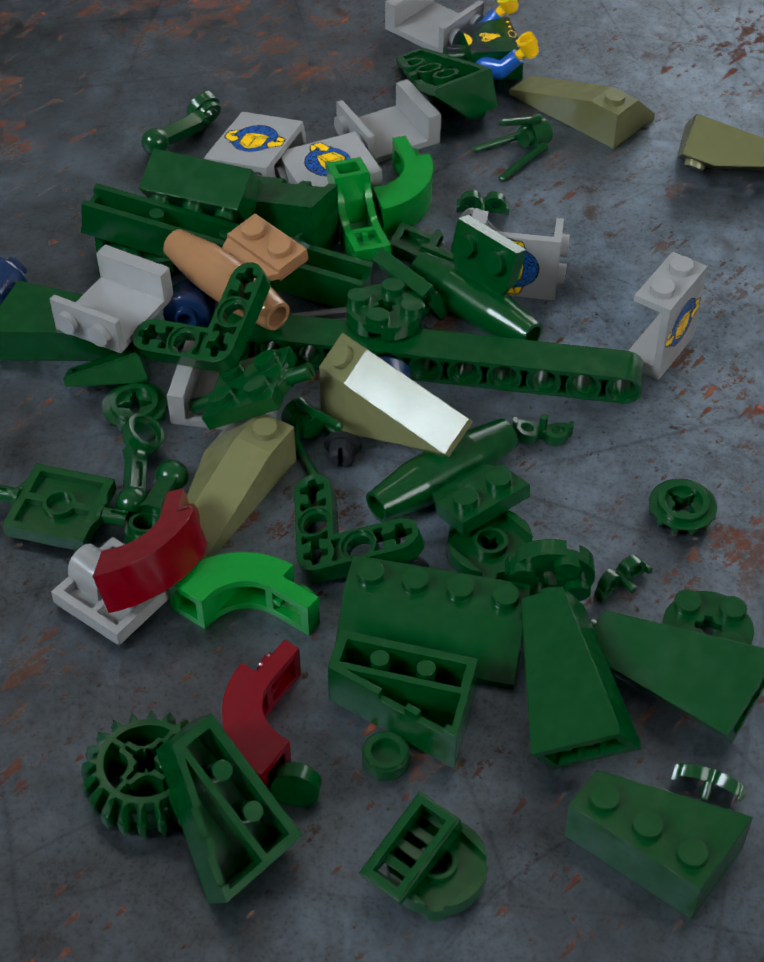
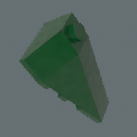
(451, 81)

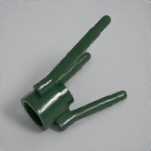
(533, 134)
(307, 424)

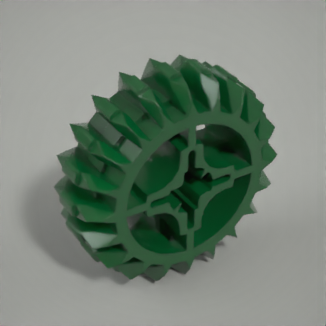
(143, 794)

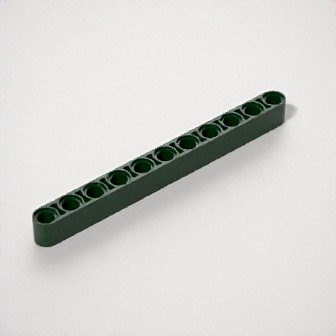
(470, 359)

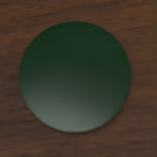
(385, 755)
(296, 784)

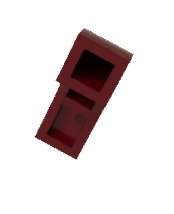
(153, 560)
(250, 700)

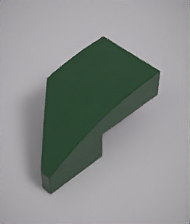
(410, 242)

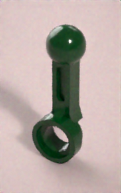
(200, 112)
(135, 459)
(169, 477)

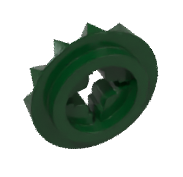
(120, 400)
(682, 493)

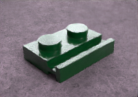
(396, 269)

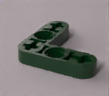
(210, 339)
(338, 546)

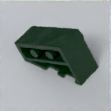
(201, 185)
(301, 210)
(405, 690)
(223, 808)
(657, 837)

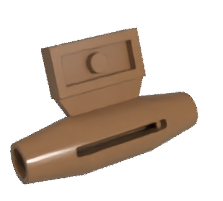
(252, 241)

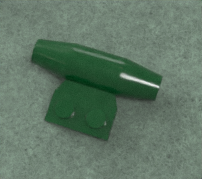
(479, 280)
(462, 487)

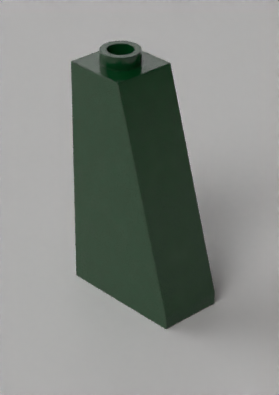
(31, 332)
(688, 671)
(570, 687)

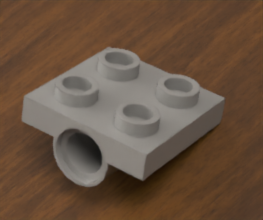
(82, 598)

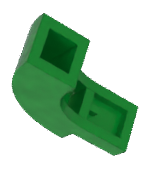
(410, 194)
(358, 222)
(245, 582)

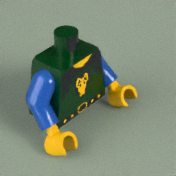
(496, 44)

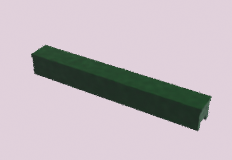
(148, 222)

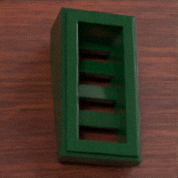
(110, 370)
(420, 808)

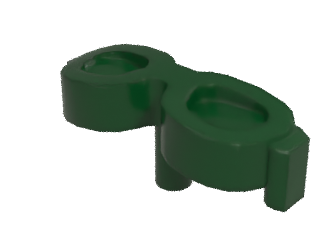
(493, 202)
(553, 433)
(627, 569)
(710, 777)

